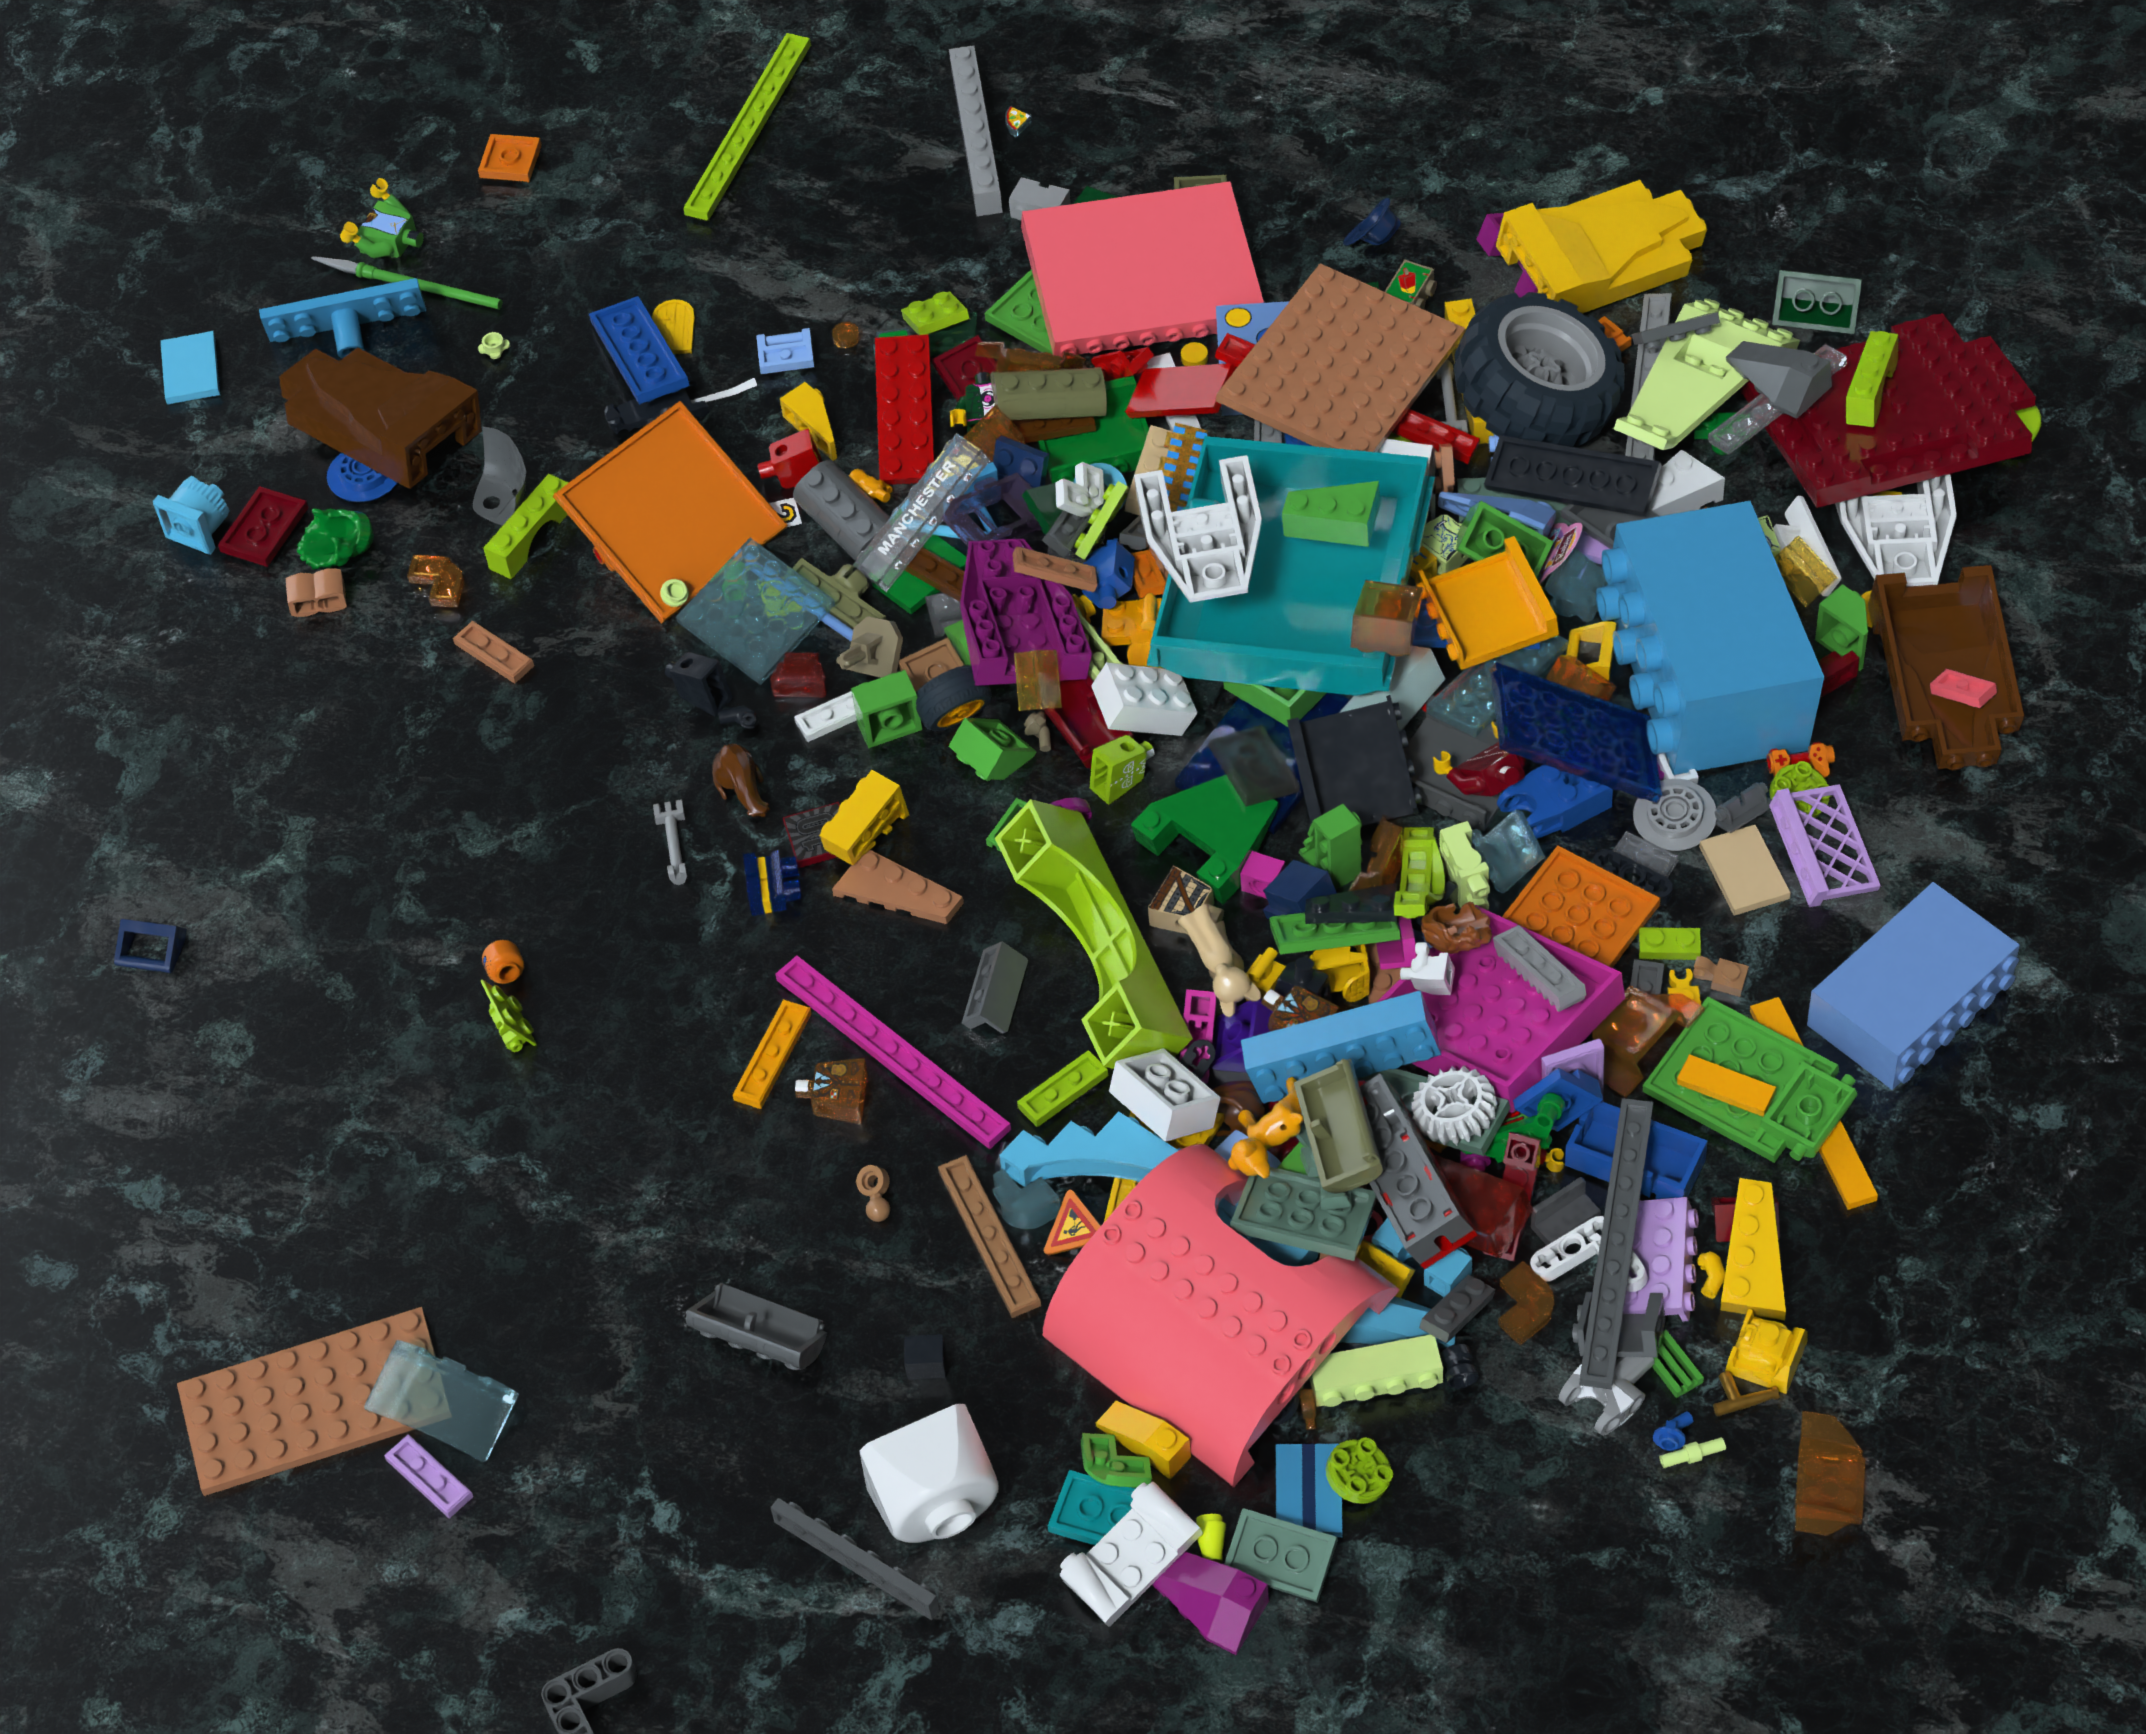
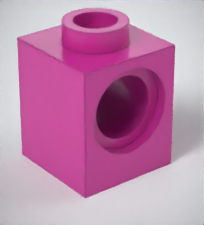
(1259, 873)

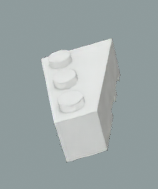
(1685, 486)

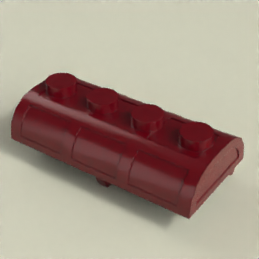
(1082, 719)

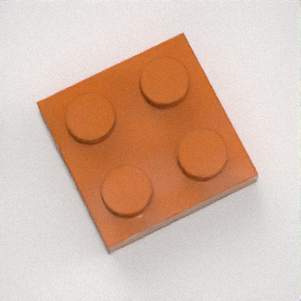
(509, 157)

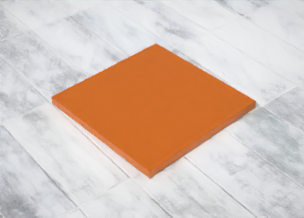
(668, 508)

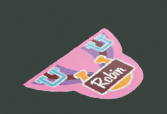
(1564, 540)

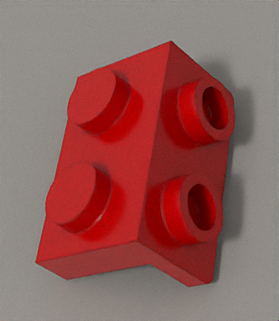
(1123, 364)

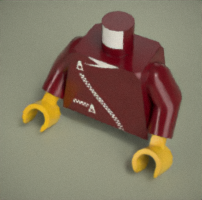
(1485, 772)

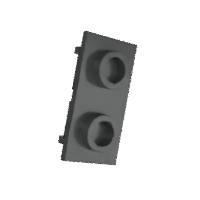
(1735, 814)

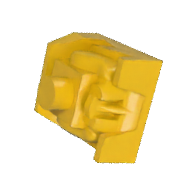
(1767, 1352)

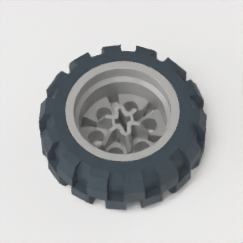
(1539, 370)

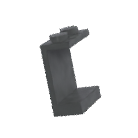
(1639, 1332)

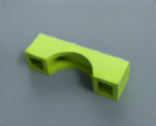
(1866, 388)
(510, 545)

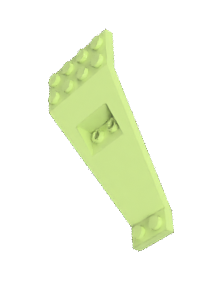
(1693, 375)

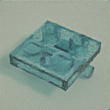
(1508, 850)

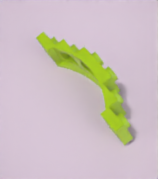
(1421, 873)

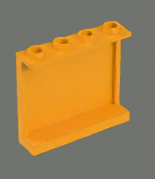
(1489, 607)

